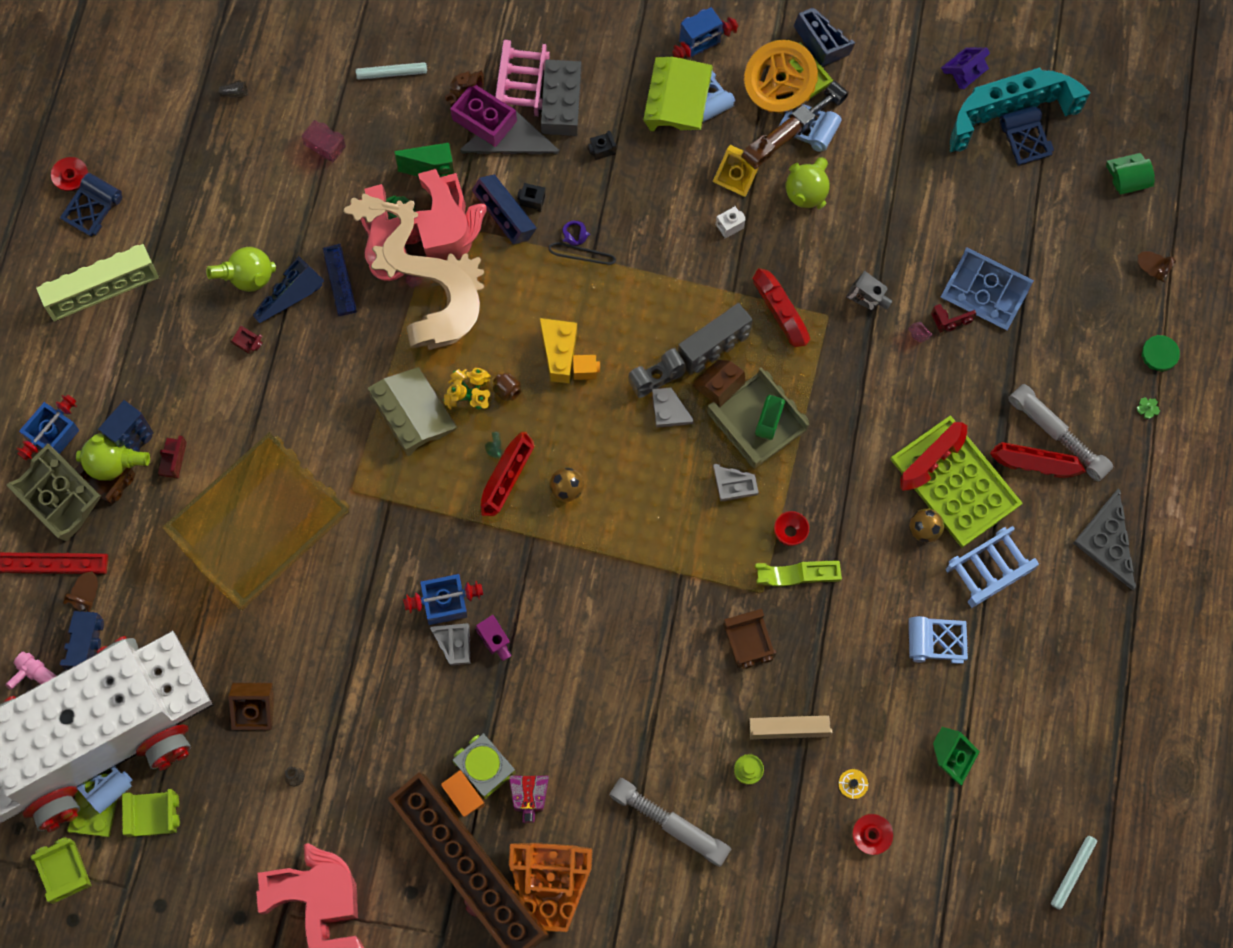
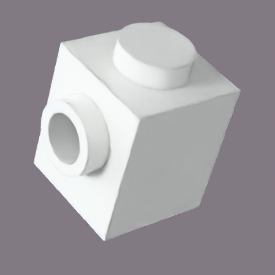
(730, 222)

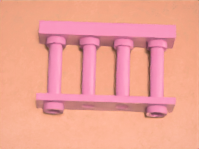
(507, 68)

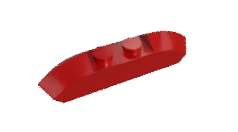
(781, 308)
(950, 440)
(1036, 459)
(506, 474)

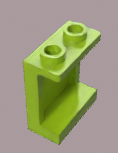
(61, 870)

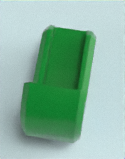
(769, 417)

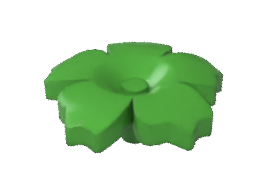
(1148, 408)

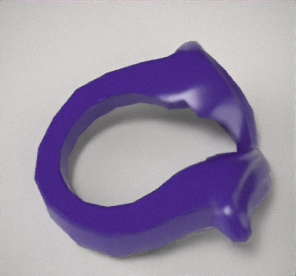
(568, 237)

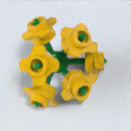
(460, 391)

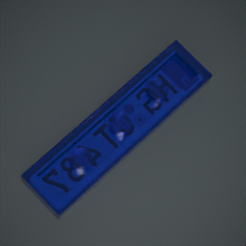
(339, 280)

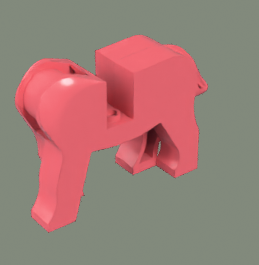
(441, 229)
(326, 890)

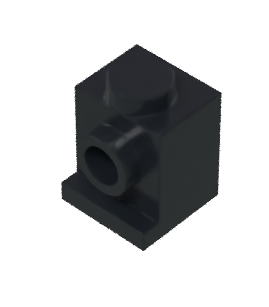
(602, 146)
(532, 196)

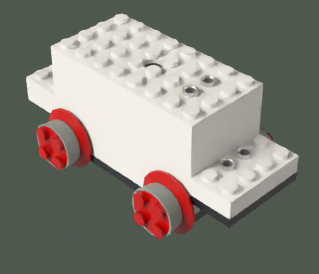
(94, 722)

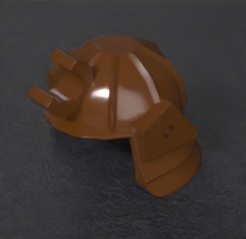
(462, 82)

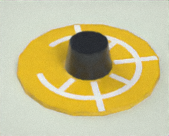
(853, 784)

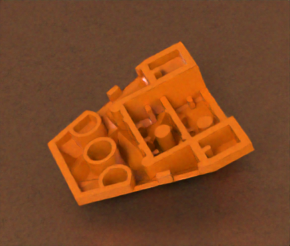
(550, 880)

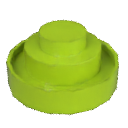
(748, 769)

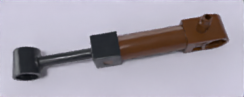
(798, 123)

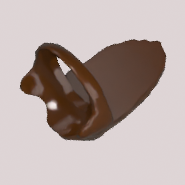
(1155, 264)
(83, 592)

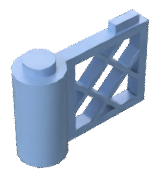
(718, 101)
(823, 129)
(922, 636)
(107, 789)

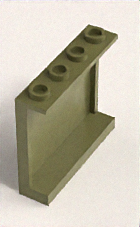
(742, 413)

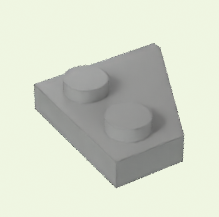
(454, 642)

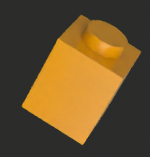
(585, 367)

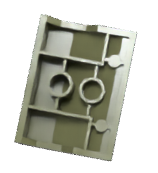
(411, 409)
(55, 493)

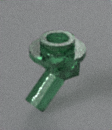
(493, 448)

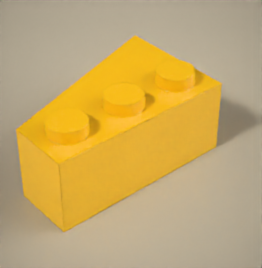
(559, 346)

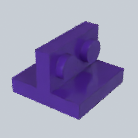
(967, 65)

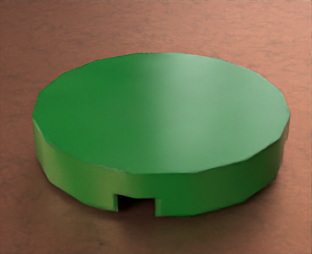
(1160, 353)

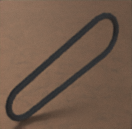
(584, 249)

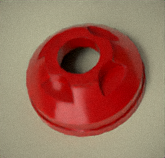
(794, 520)

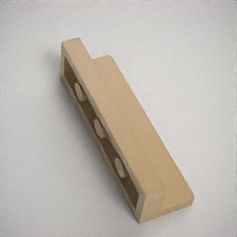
(790, 727)

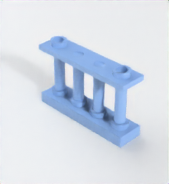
(993, 585)

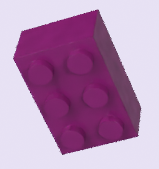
(483, 115)

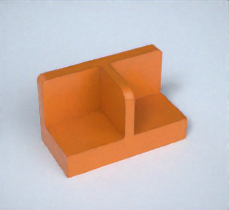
(462, 794)

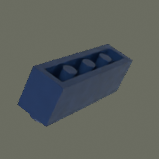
(504, 209)

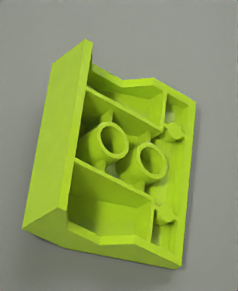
(677, 93)

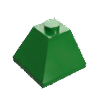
(954, 753)

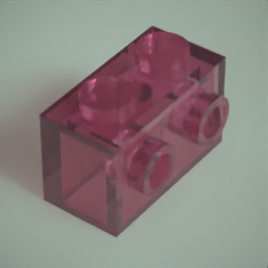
(323, 140)

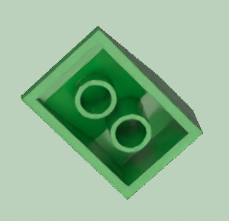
(424, 159)

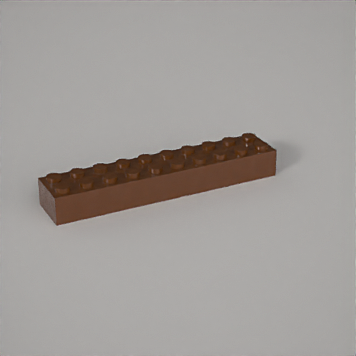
(467, 865)

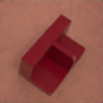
(172, 457)

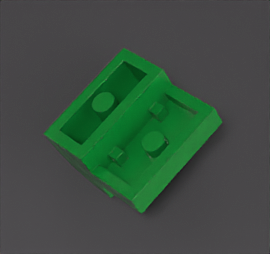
(1131, 173)

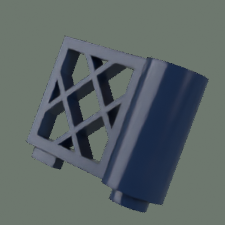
(1021, 121)
(98, 191)

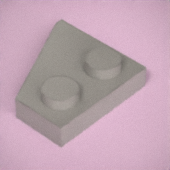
(669, 409)
(734, 484)

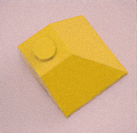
(735, 172)

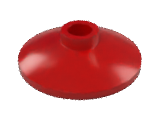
(65, 168)
(881, 829)

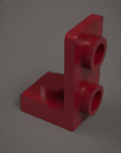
(943, 324)

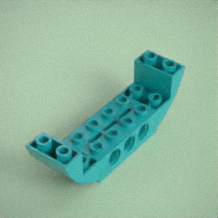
(1013, 95)

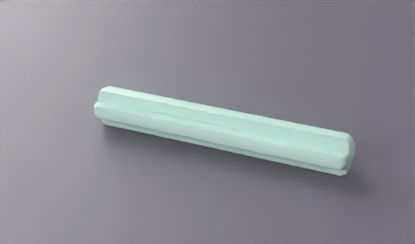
(393, 70)
(1074, 872)

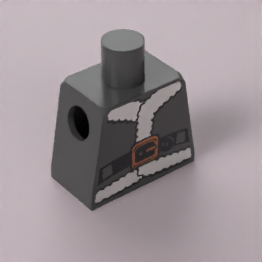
(869, 292)

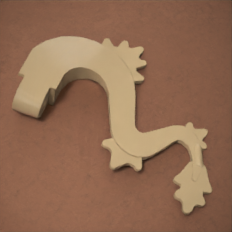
(455, 276)

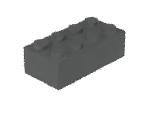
(561, 97)
(715, 339)

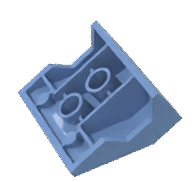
(987, 288)

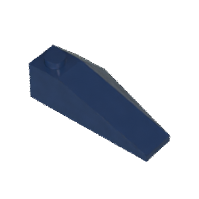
(298, 283)

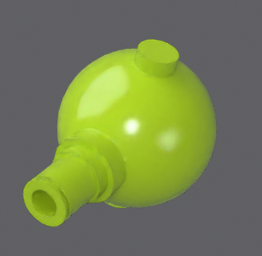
(808, 184)
(246, 269)
(106, 460)

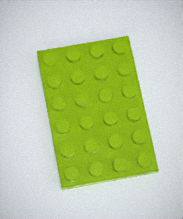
(962, 488)

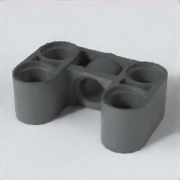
(669, 368)

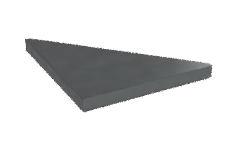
(520, 139)
(1108, 542)

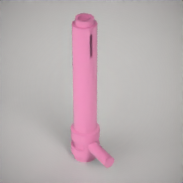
(31, 668)

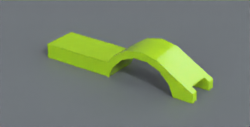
(799, 573)

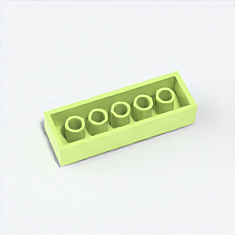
(97, 282)

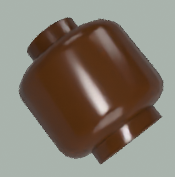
(506, 386)

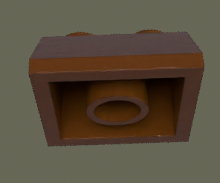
(720, 381)
(251, 706)

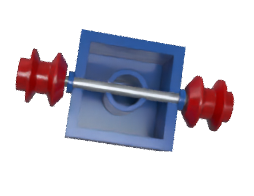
(702, 33)
(48, 427)
(443, 599)

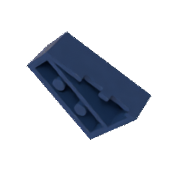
(822, 38)
(84, 638)

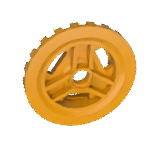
(777, 56)

